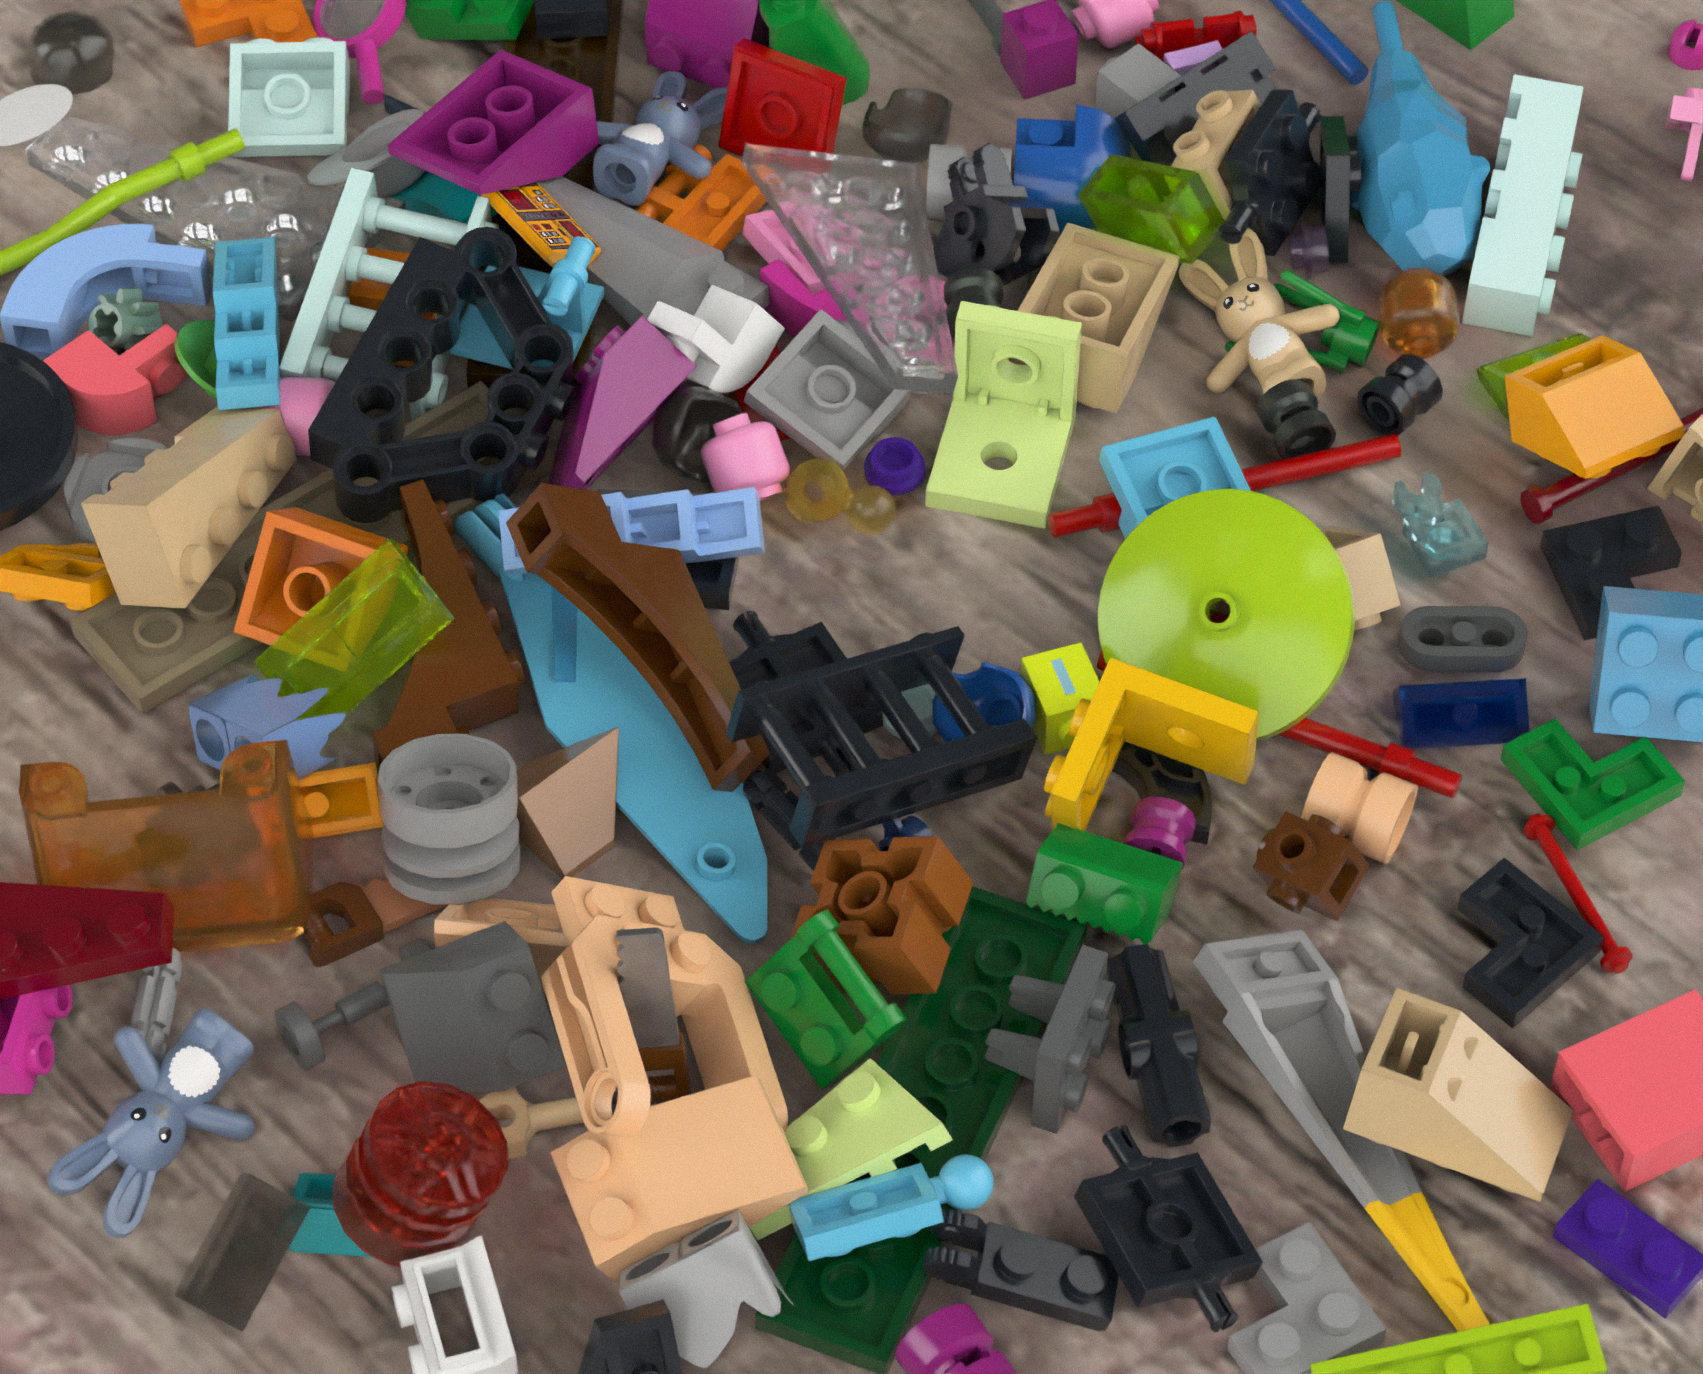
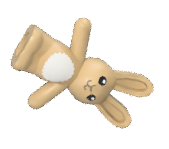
(1256, 321)

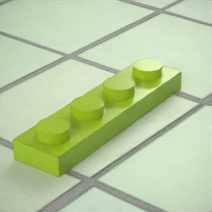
(1536, 1344)

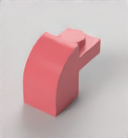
(118, 391)

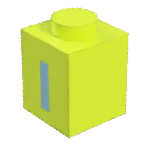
(1059, 683)

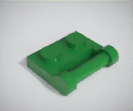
(813, 1010)

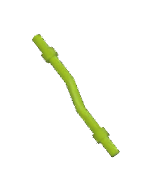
(184, 164)

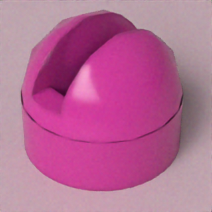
(1683, 55)

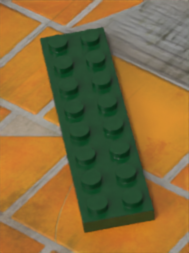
(866, 1299)

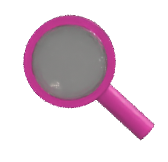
(365, 28)

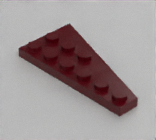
(78, 934)

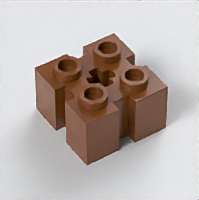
(891, 907)

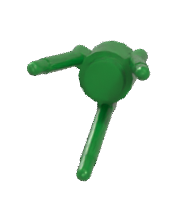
(1348, 339)

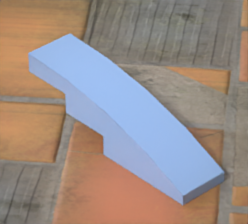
(698, 526)

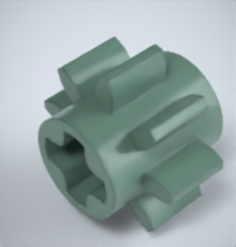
(124, 319)

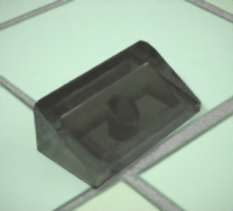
(242, 1251)

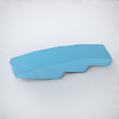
(247, 323)

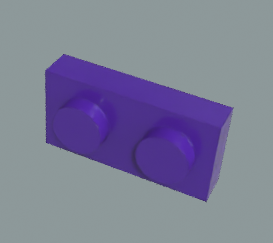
(1630, 1248)

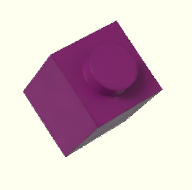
(1039, 48)

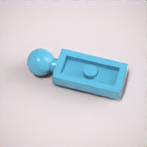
(887, 1205)

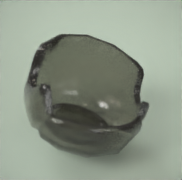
(71, 52)
(908, 125)
(686, 425)

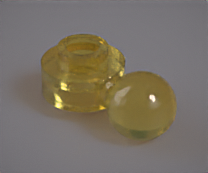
(868, 508)

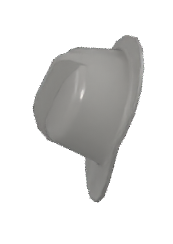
(371, 154)

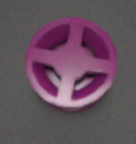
(1161, 827)

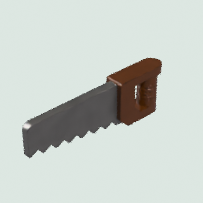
(651, 1010)

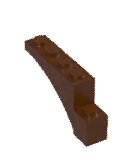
(648, 610)
(463, 671)

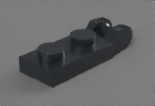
(1024, 1270)

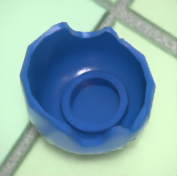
(997, 693)

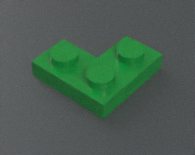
(1586, 795)

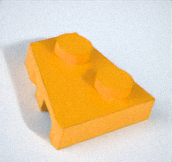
(56, 573)

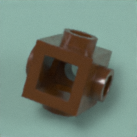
(1310, 865)

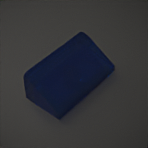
(1461, 713)

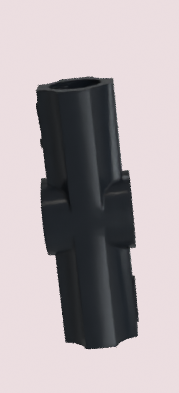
(1158, 1046)

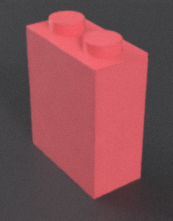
(1639, 1090)

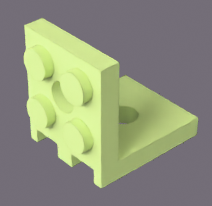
(1007, 414)

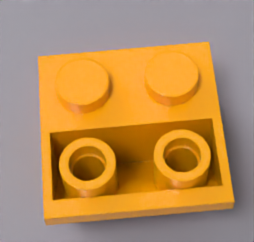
(1590, 408)

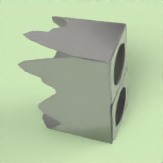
(704, 1284)

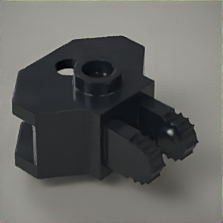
(992, 220)

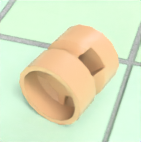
(1368, 811)

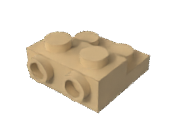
(1213, 136)

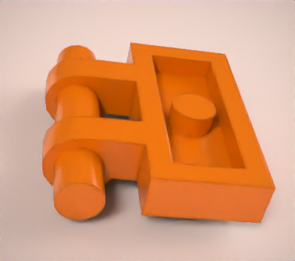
(715, 205)

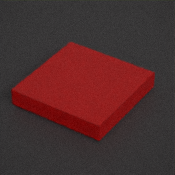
(779, 102)

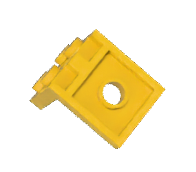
(1155, 716)

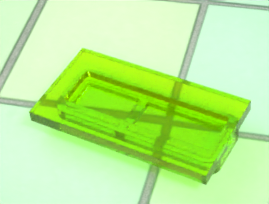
(357, 633)

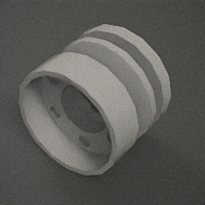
(449, 818)

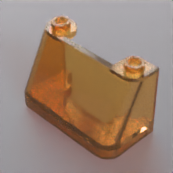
(223, 857)

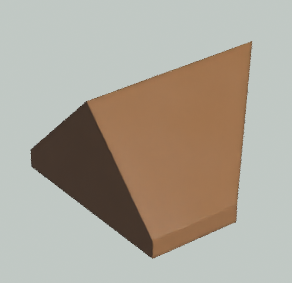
(570, 803)

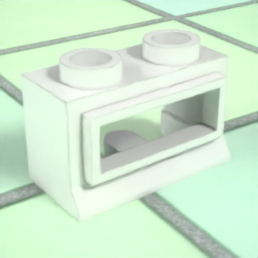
(446, 1270)

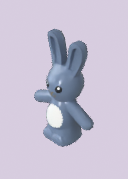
(662, 132)
(152, 1124)

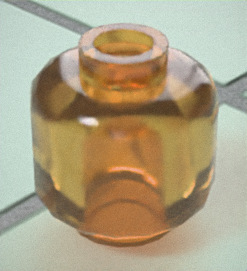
(1419, 311)

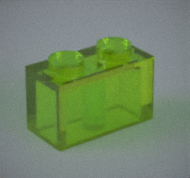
(1152, 206)

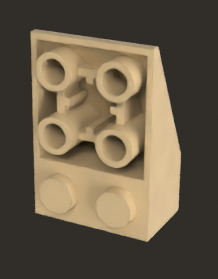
(1456, 1098)

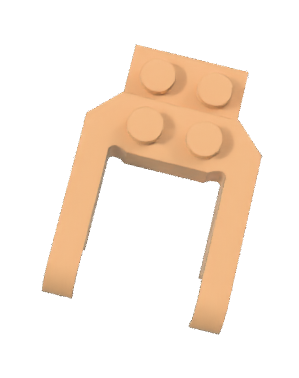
(595, 1022)

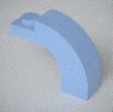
(65, 280)

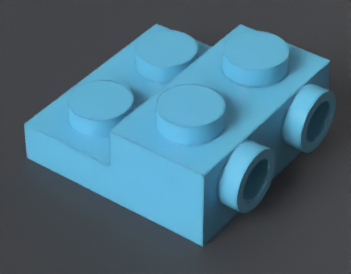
(1167, 466)

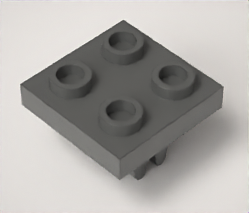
(1073, 1033)

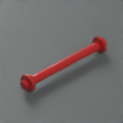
(1539, 829)

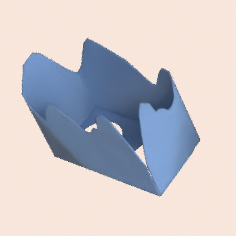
(254, 709)

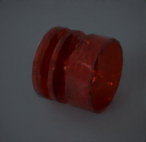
(420, 1172)

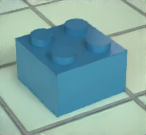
(1648, 665)

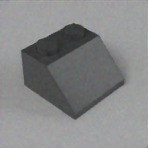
(474, 1013)

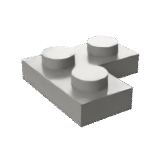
(1318, 1314)

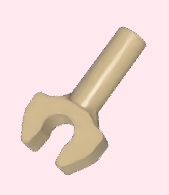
(529, 1117)

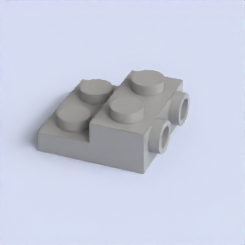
(827, 392)

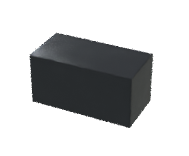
(570, 18)

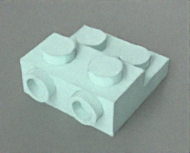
(289, 96)

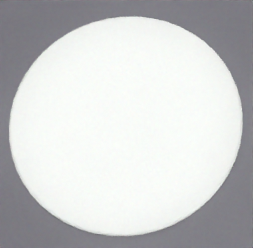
(32, 112)

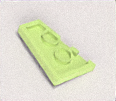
(854, 1133)

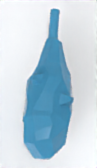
(1416, 164)

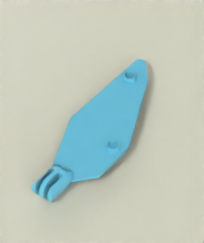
(657, 770)

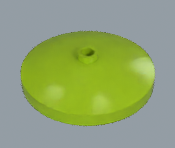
(1284, 593)

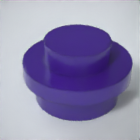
(895, 466)

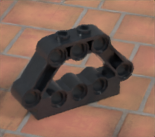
(372, 447)

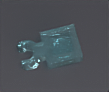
(1438, 532)

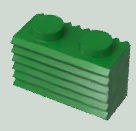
(1103, 883)

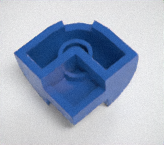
(1062, 156)

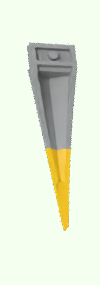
(1302, 1039)

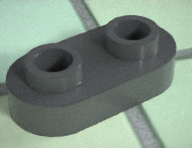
(1461, 638)

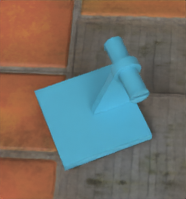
(563, 295)

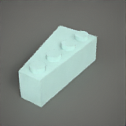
(1525, 208)

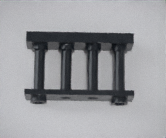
(881, 787)

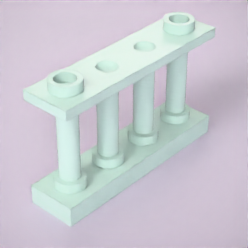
(347, 261)

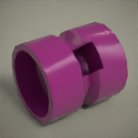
(951, 1343)

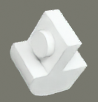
(724, 338)

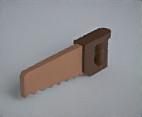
(368, 912)

